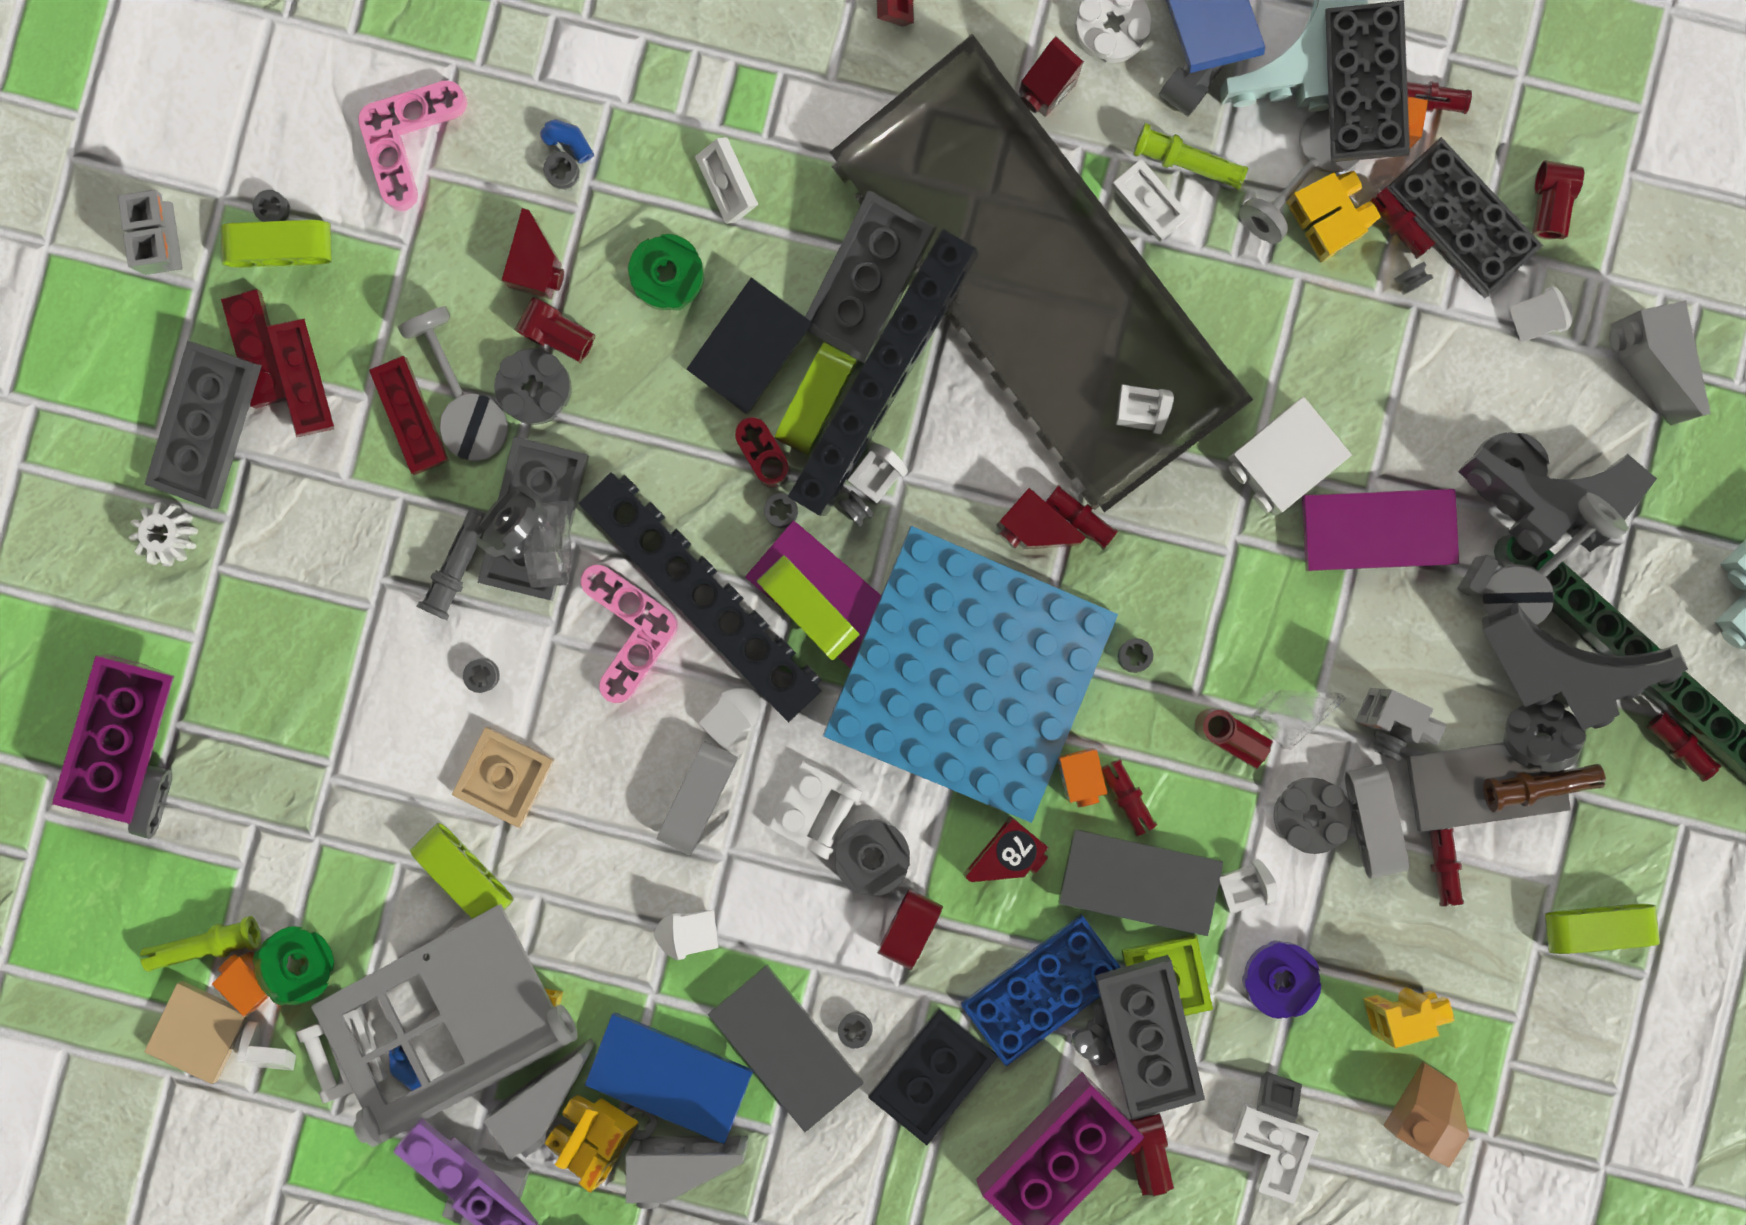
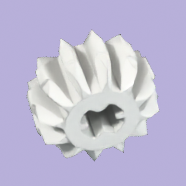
(177, 535)

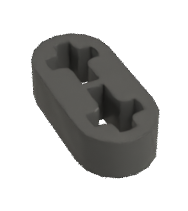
(151, 802)

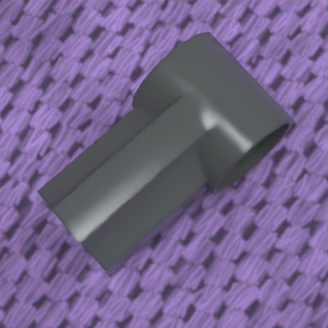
(1187, 89)

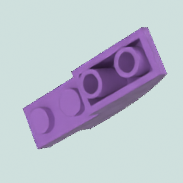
(463, 1177)

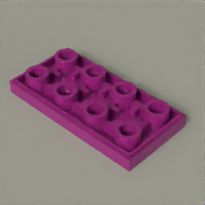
(1380, 530)
(829, 575)

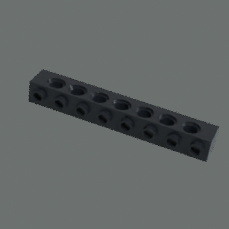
(884, 373)
(603, 505)

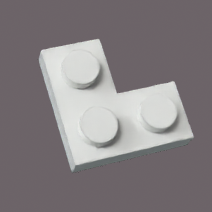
(1286, 1147)

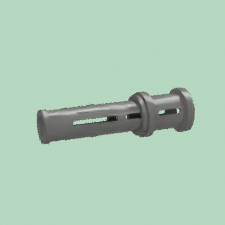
(448, 579)

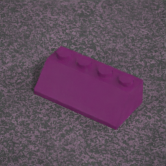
(113, 738)
(1059, 1156)

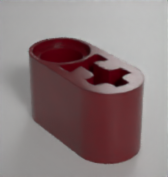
(766, 440)
(910, 929)

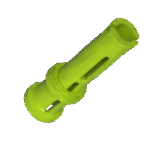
(1173, 152)
(218, 942)

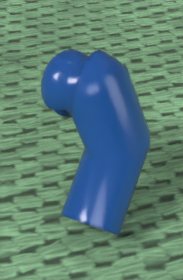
(568, 134)
(402, 1069)

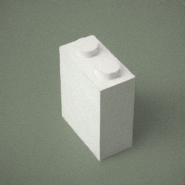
(1288, 457)

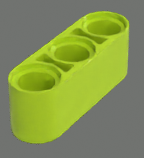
(276, 243)
(815, 398)
(808, 607)
(459, 872)
(1602, 928)

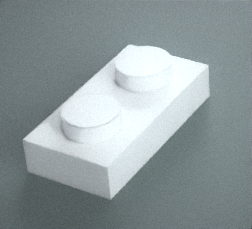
(726, 180)
(1150, 200)

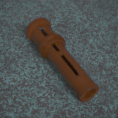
(1527, 789)

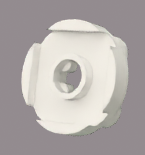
(1106, 43)

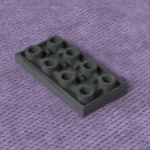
(1367, 81)
(1464, 218)
(1450, 787)
(1140, 882)
(786, 1048)

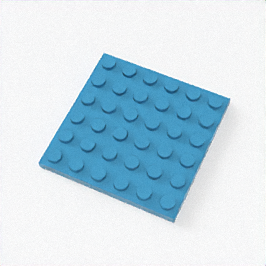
(970, 674)

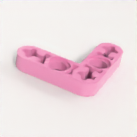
(390, 134)
(642, 634)

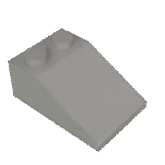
(1663, 360)
(525, 1116)
(672, 1165)

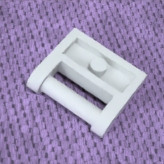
(804, 803)
(364, 1039)

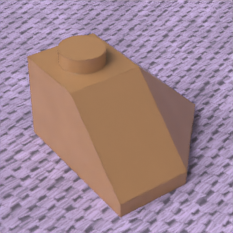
(1430, 1116)

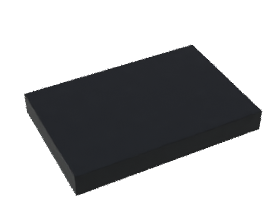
(749, 345)
(932, 1076)

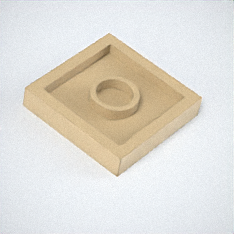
(503, 777)
(196, 1032)

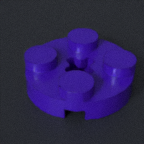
(1284, 1001)

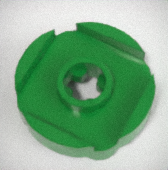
(660, 251)
(272, 970)

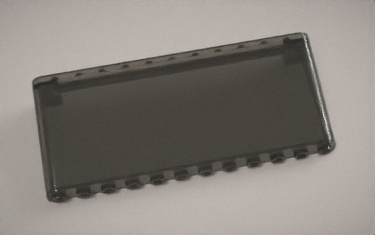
(1056, 282)

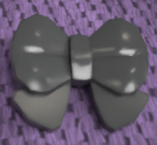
(1091, 1040)

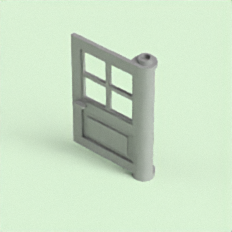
(488, 1004)

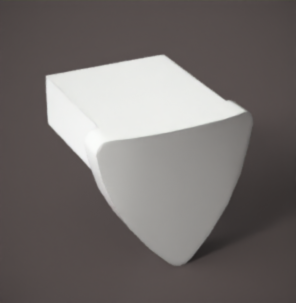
(1542, 314)
(1144, 408)
(877, 472)
(732, 715)
(1248, 887)
(687, 933)
(253, 1055)

